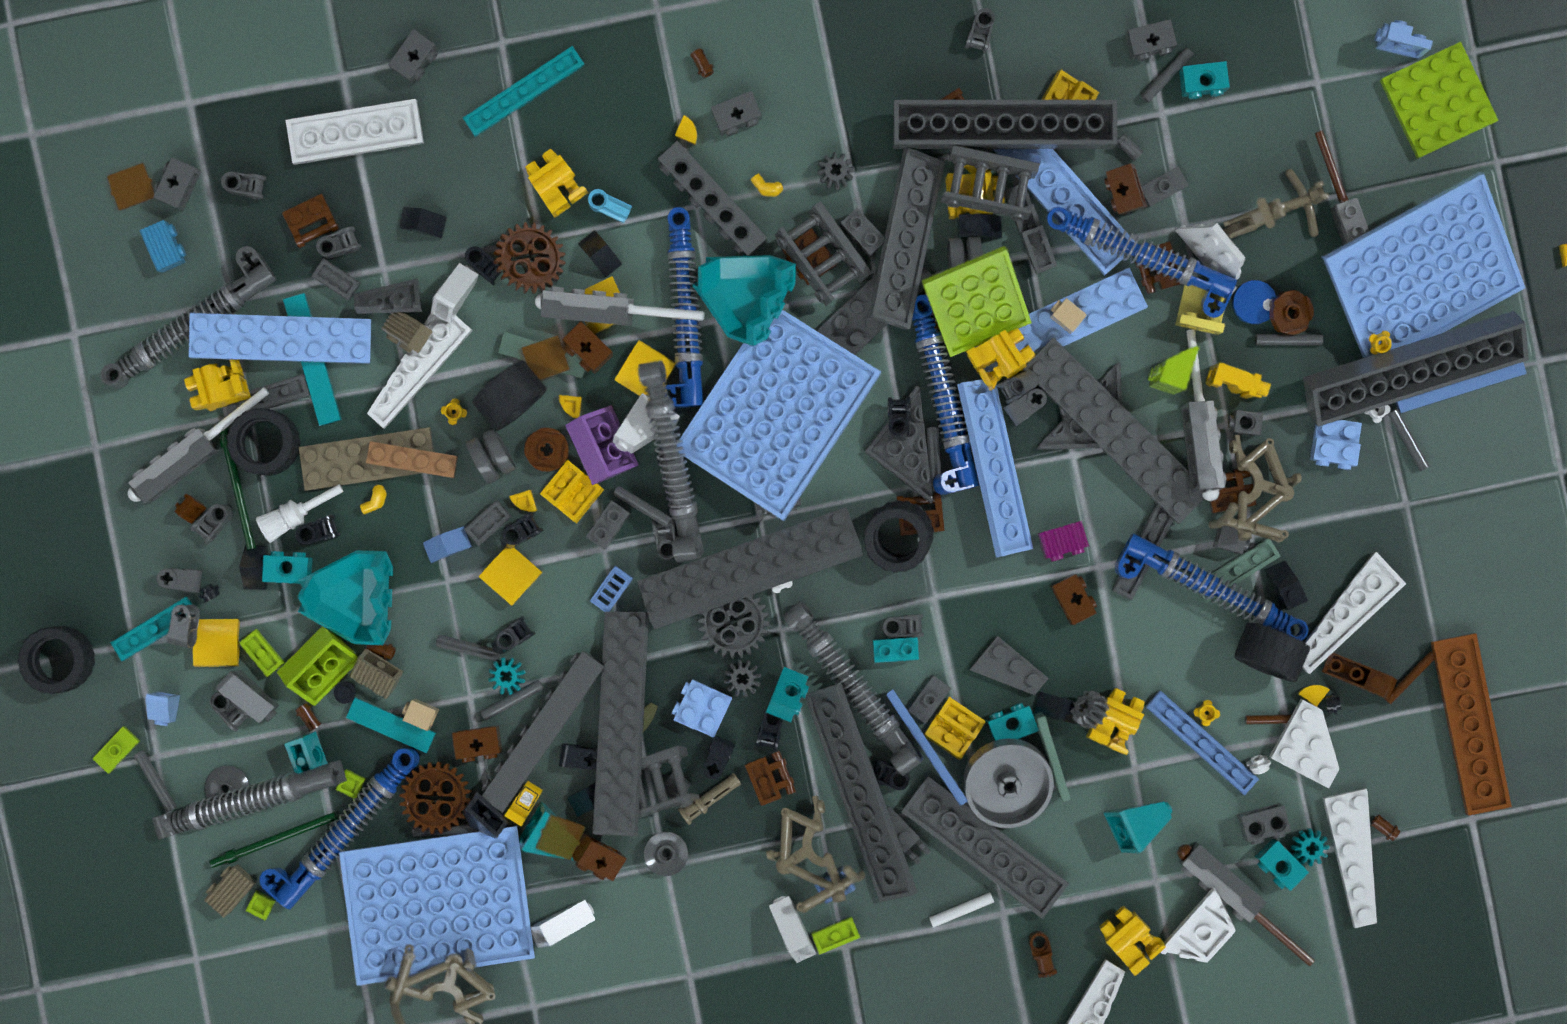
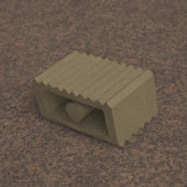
(406, 330)
(376, 673)
(230, 890)

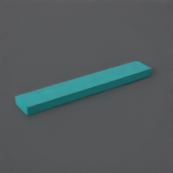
(523, 91)
(315, 372)

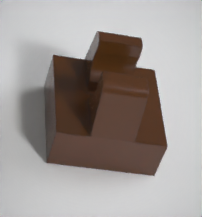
(189, 509)

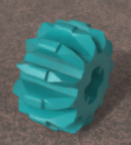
(506, 668)
(1314, 853)

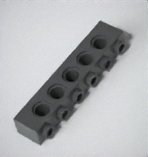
(678, 155)

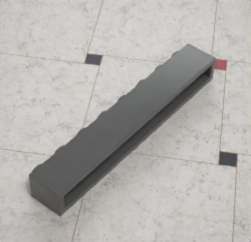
(543, 730)

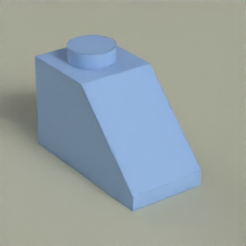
(162, 707)

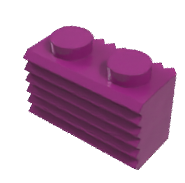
(1063, 540)

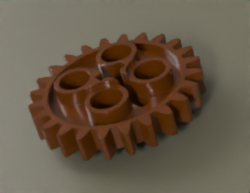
(533, 276)
(437, 778)

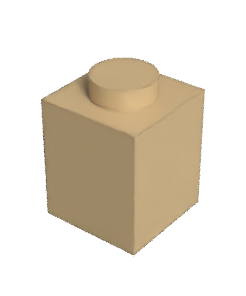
(1067, 315)
(420, 714)

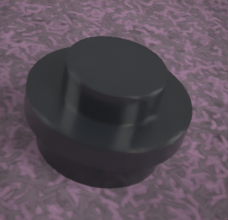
(209, 592)
(344, 692)
(1333, 704)

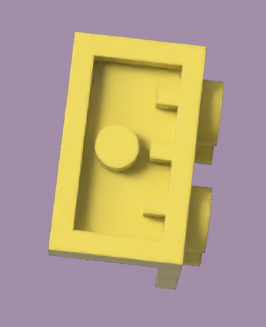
(1191, 315)

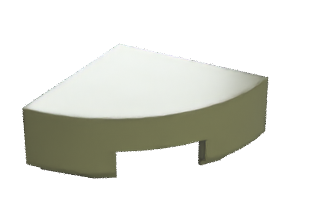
(649, 713)

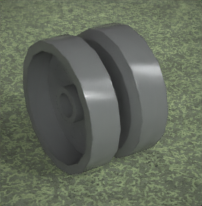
(956, 253)
(488, 457)

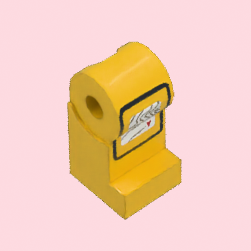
(524, 803)

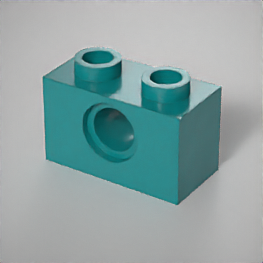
(1215, 72)
(274, 571)
(895, 649)
(791, 684)
(1025, 723)
(305, 752)
(1293, 870)

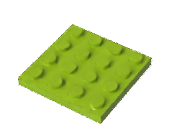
(1439, 100)
(976, 301)

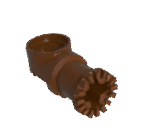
(1042, 955)

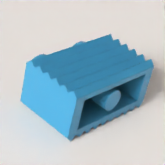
(163, 246)

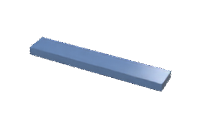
(1461, 387)
(1202, 742)
(926, 747)

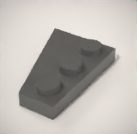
(390, 299)
(1009, 667)

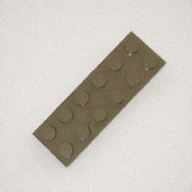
(345, 460)

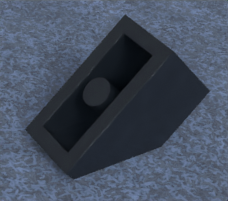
(980, 226)
(1286, 586)

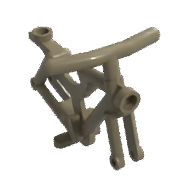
(1268, 212)
(1281, 488)
(787, 861)
(452, 965)

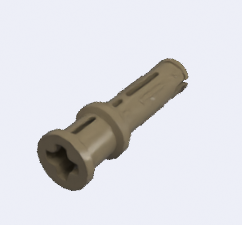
(716, 793)

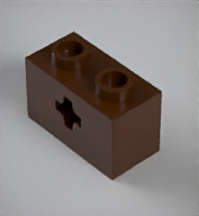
(1134, 197)
(583, 336)
(1063, 591)
(487, 735)
(609, 859)

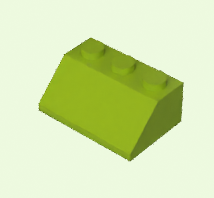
(1173, 373)
(318, 666)

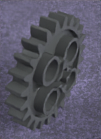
(743, 640)

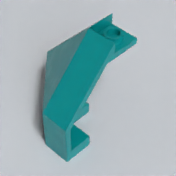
(745, 293)
(351, 597)

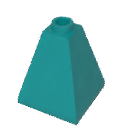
(1138, 825)
(532, 832)

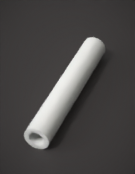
(961, 909)

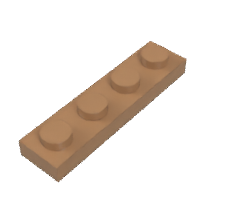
(412, 459)

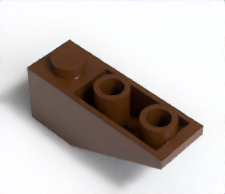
(1360, 675)

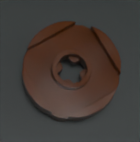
(1279, 312)
(539, 439)

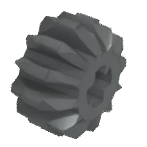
(827, 170)
(742, 686)
(1090, 709)

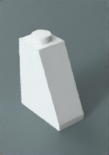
(454, 292)
(635, 429)
(562, 924)
(792, 929)

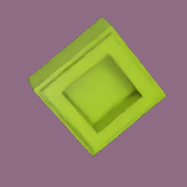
(352, 785)
(261, 905)

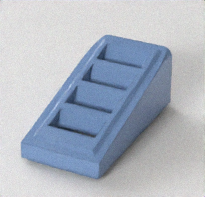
(623, 575)

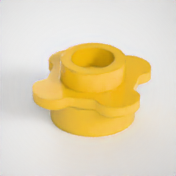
(1385, 342)
(454, 405)
(1206, 719)

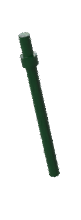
(238, 492)
(233, 855)

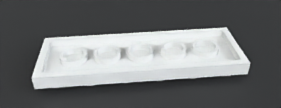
(354, 131)

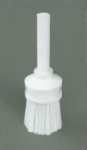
(291, 514)

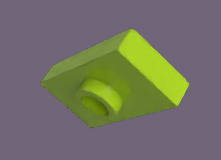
(261, 652)
(116, 749)
(835, 935)

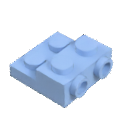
(1397, 39)
(1336, 444)
(701, 707)

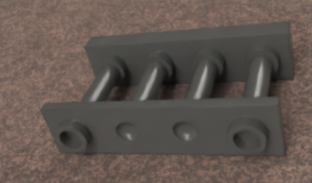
(1004, 166)
(833, 235)
(653, 763)

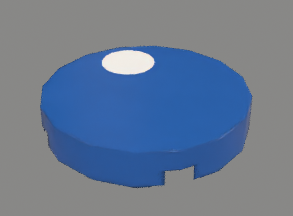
(1252, 302)

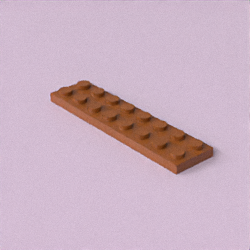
(1471, 724)

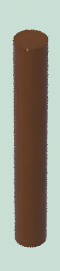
(1411, 676)
(1267, 719)

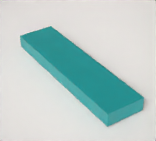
(146, 633)
(390, 725)

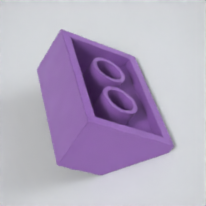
(594, 443)

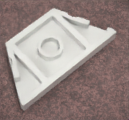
(1213, 248)
(1202, 930)

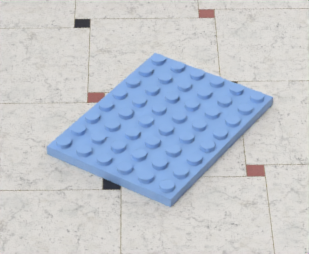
(1426, 267)
(778, 413)
(439, 899)

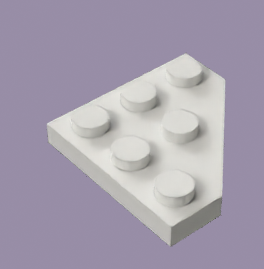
(1307, 745)

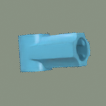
(611, 207)

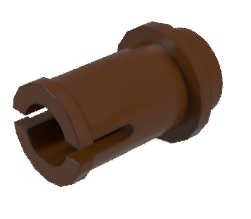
(702, 63)
(385, 650)
(307, 717)
(1386, 828)

